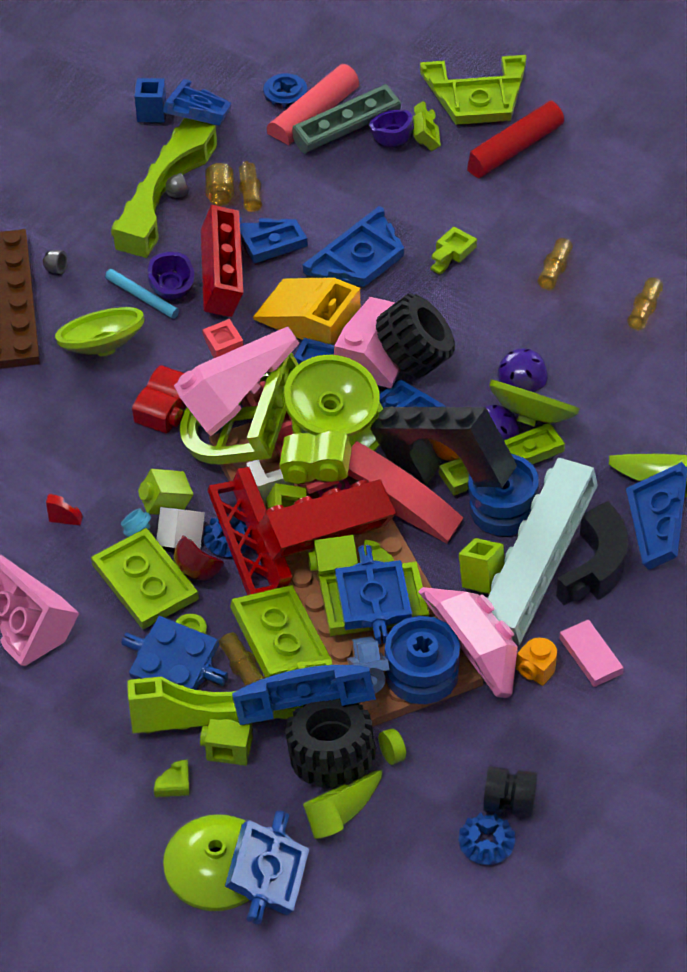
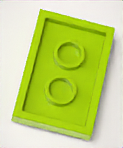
(144, 578)
(333, 608)
(278, 629)

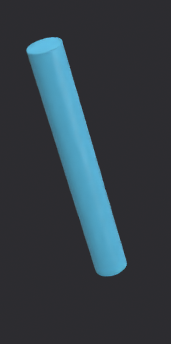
(142, 294)

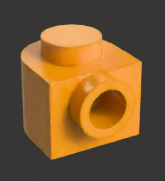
(537, 660)

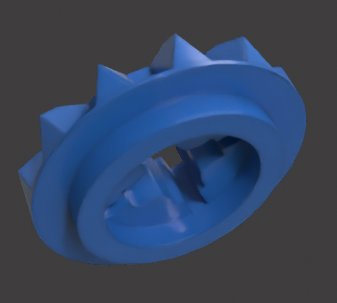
(289, 83)
(215, 540)
(486, 852)

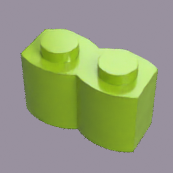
(315, 457)

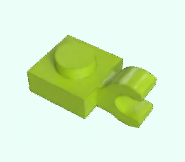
(452, 245)

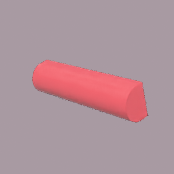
(318, 99)

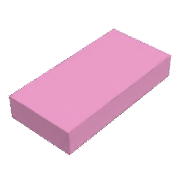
(591, 653)

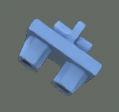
(367, 654)

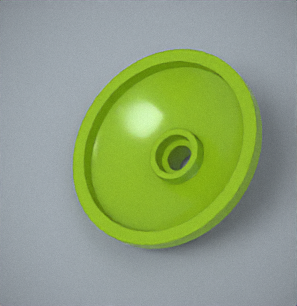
(100, 331)
(332, 383)
(530, 405)
(195, 871)

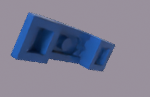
(302, 686)

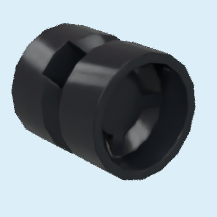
(510, 791)

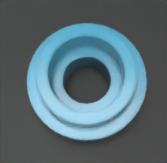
(135, 522)

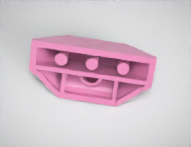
(480, 635)

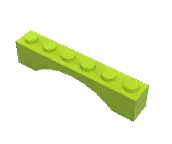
(188, 148)
(163, 705)

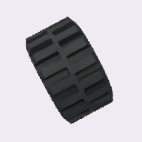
(415, 335)
(330, 742)

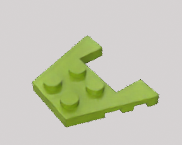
(477, 98)

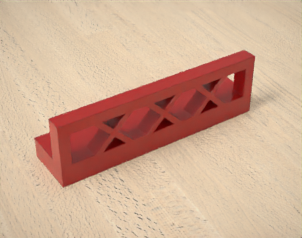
(251, 513)

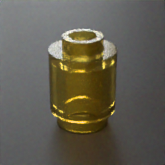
(219, 183)

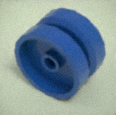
(504, 508)
(422, 659)

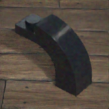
(608, 538)

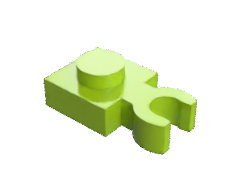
(425, 129)

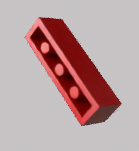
(221, 261)
(332, 515)

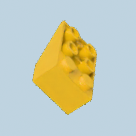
(311, 307)

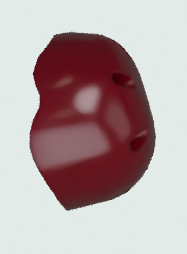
(194, 561)

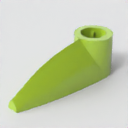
(645, 465)
(338, 806)

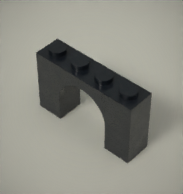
(465, 430)

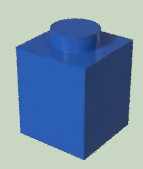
(150, 99)

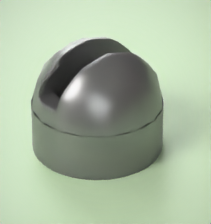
(176, 186)
(55, 261)

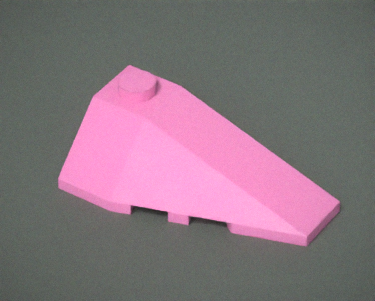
(361, 343)
(221, 383)
(31, 615)

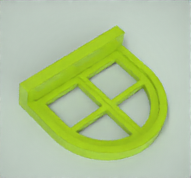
(263, 431)

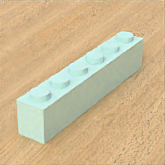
(541, 544)

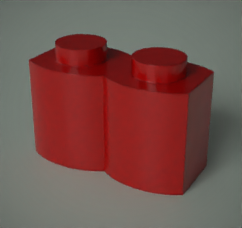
(159, 403)

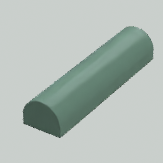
(344, 118)

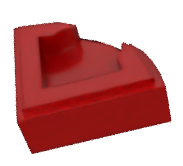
(62, 512)

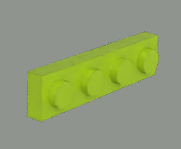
(532, 445)

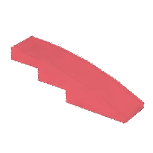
(408, 496)

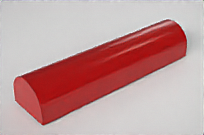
(515, 139)

